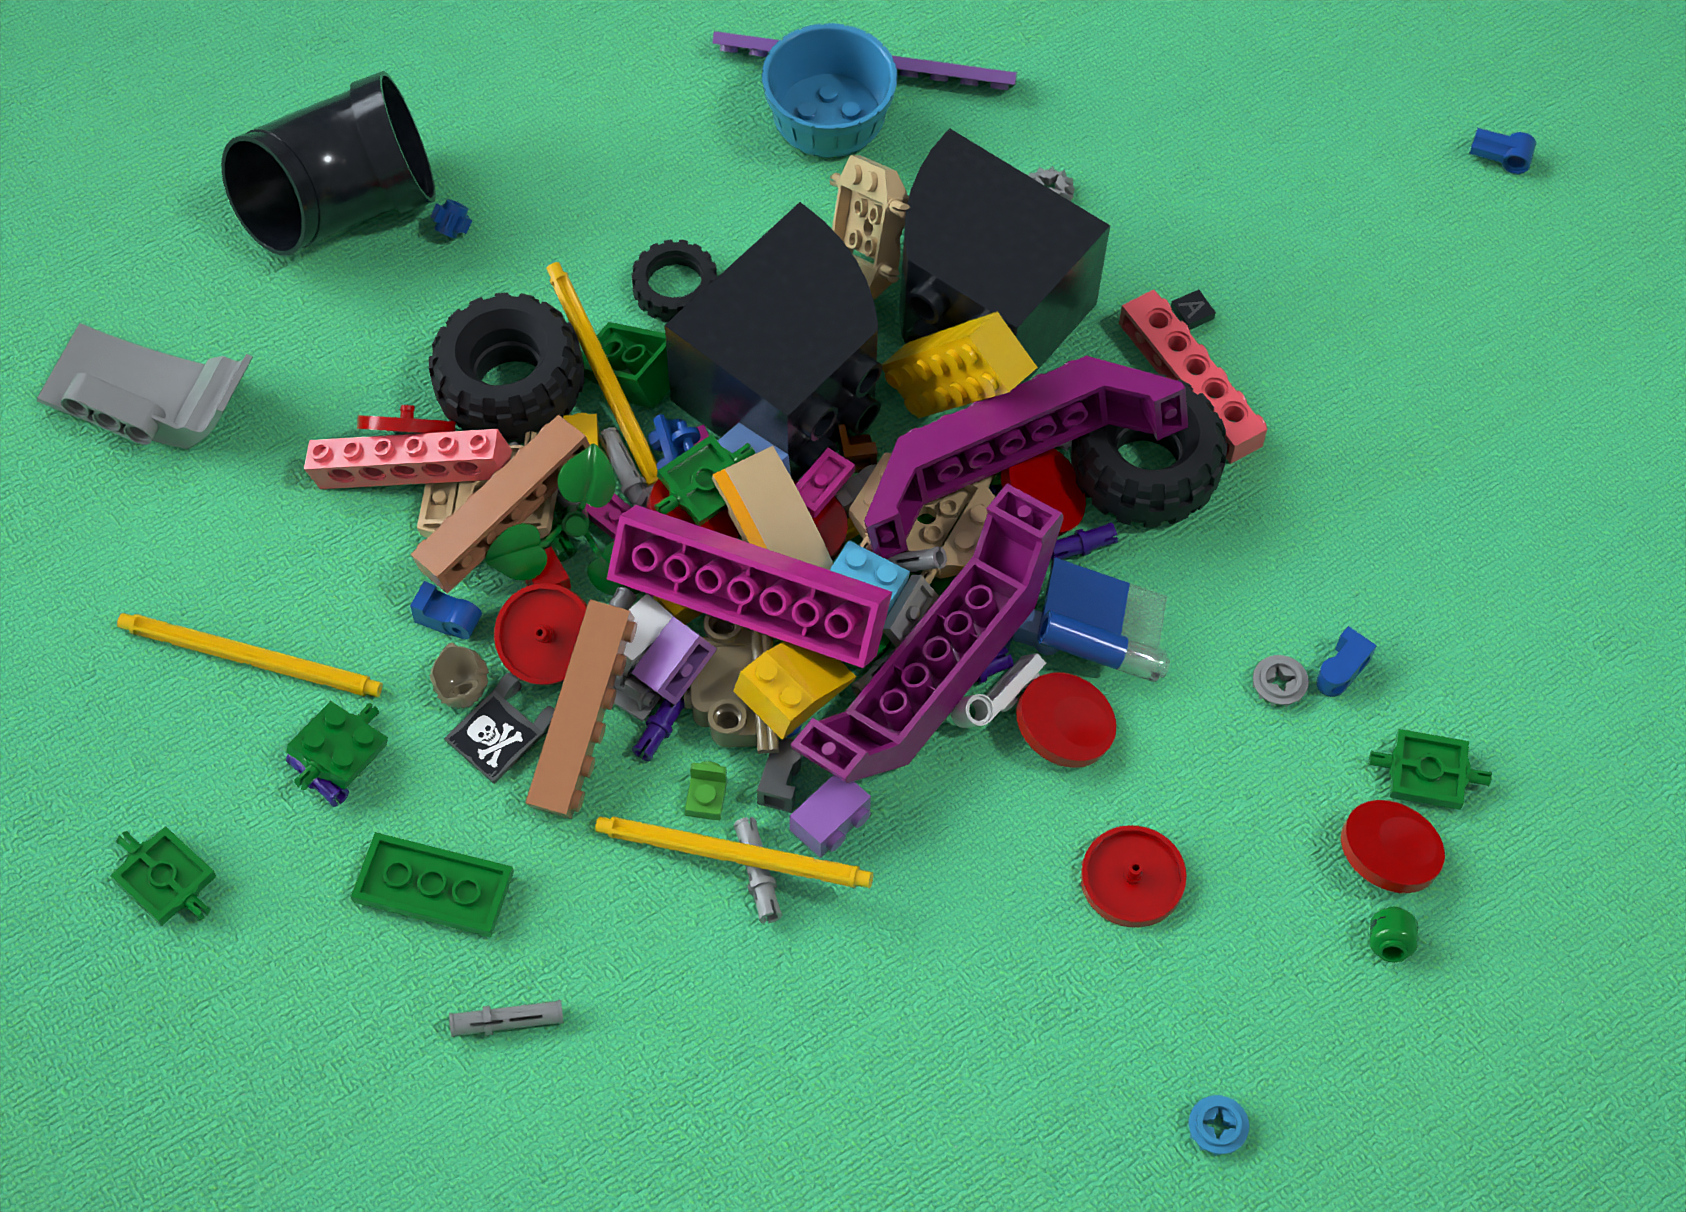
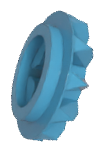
(1232, 1116)

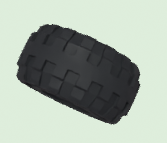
(498, 333)
(1153, 494)

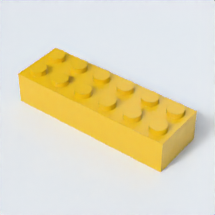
(958, 366)

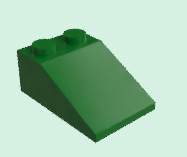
(637, 360)

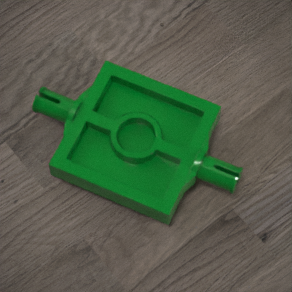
(691, 481)
(336, 745)
(1429, 769)
(163, 875)

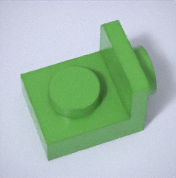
(706, 790)

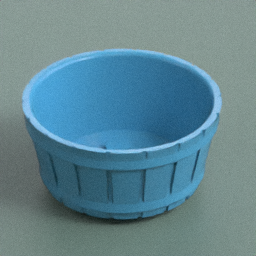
(829, 88)

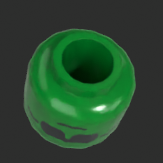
(1393, 934)

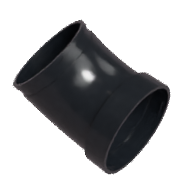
(328, 167)

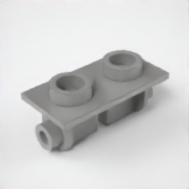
(635, 696)

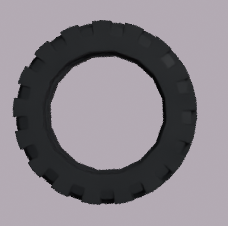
(665, 255)

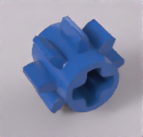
(451, 218)

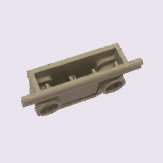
(712, 692)

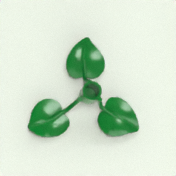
(582, 479)

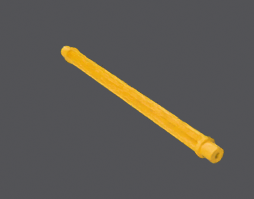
(603, 373)
(250, 654)
(734, 851)

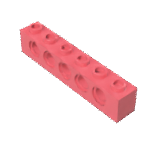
(1157, 346)
(406, 459)

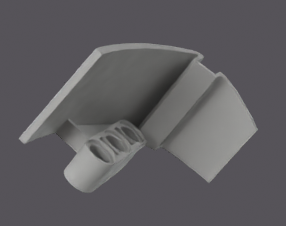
(140, 389)

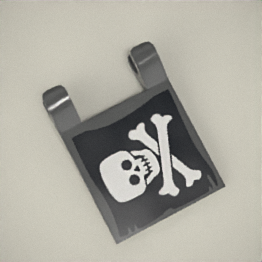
(496, 732)

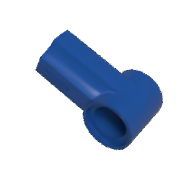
(1512, 151)

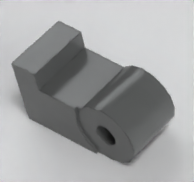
(776, 779)

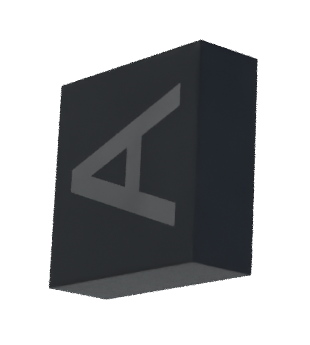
(1193, 309)

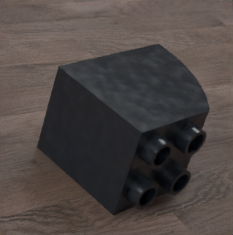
(996, 242)
(781, 343)

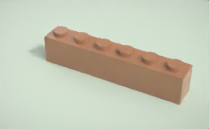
(499, 504)
(581, 709)

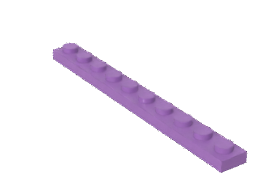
(908, 66)

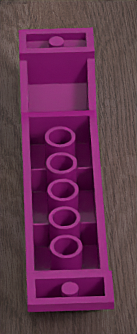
(1013, 429)
(945, 648)

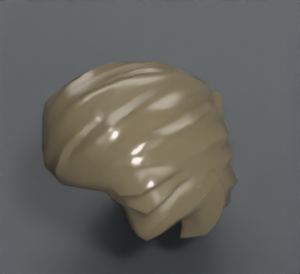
(459, 676)

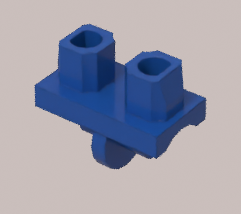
(672, 438)

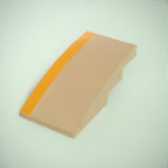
(770, 508)

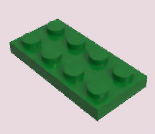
(432, 884)

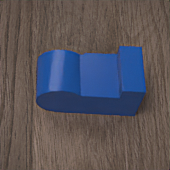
(444, 612)
(1352, 657)

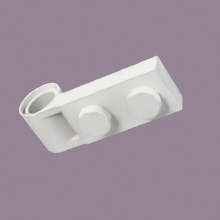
(1001, 696)

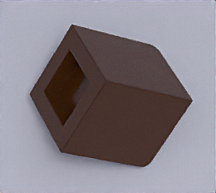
(857, 449)

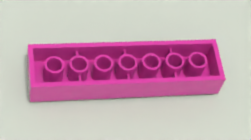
(749, 585)

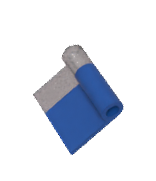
(1104, 620)

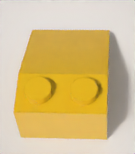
(791, 685)

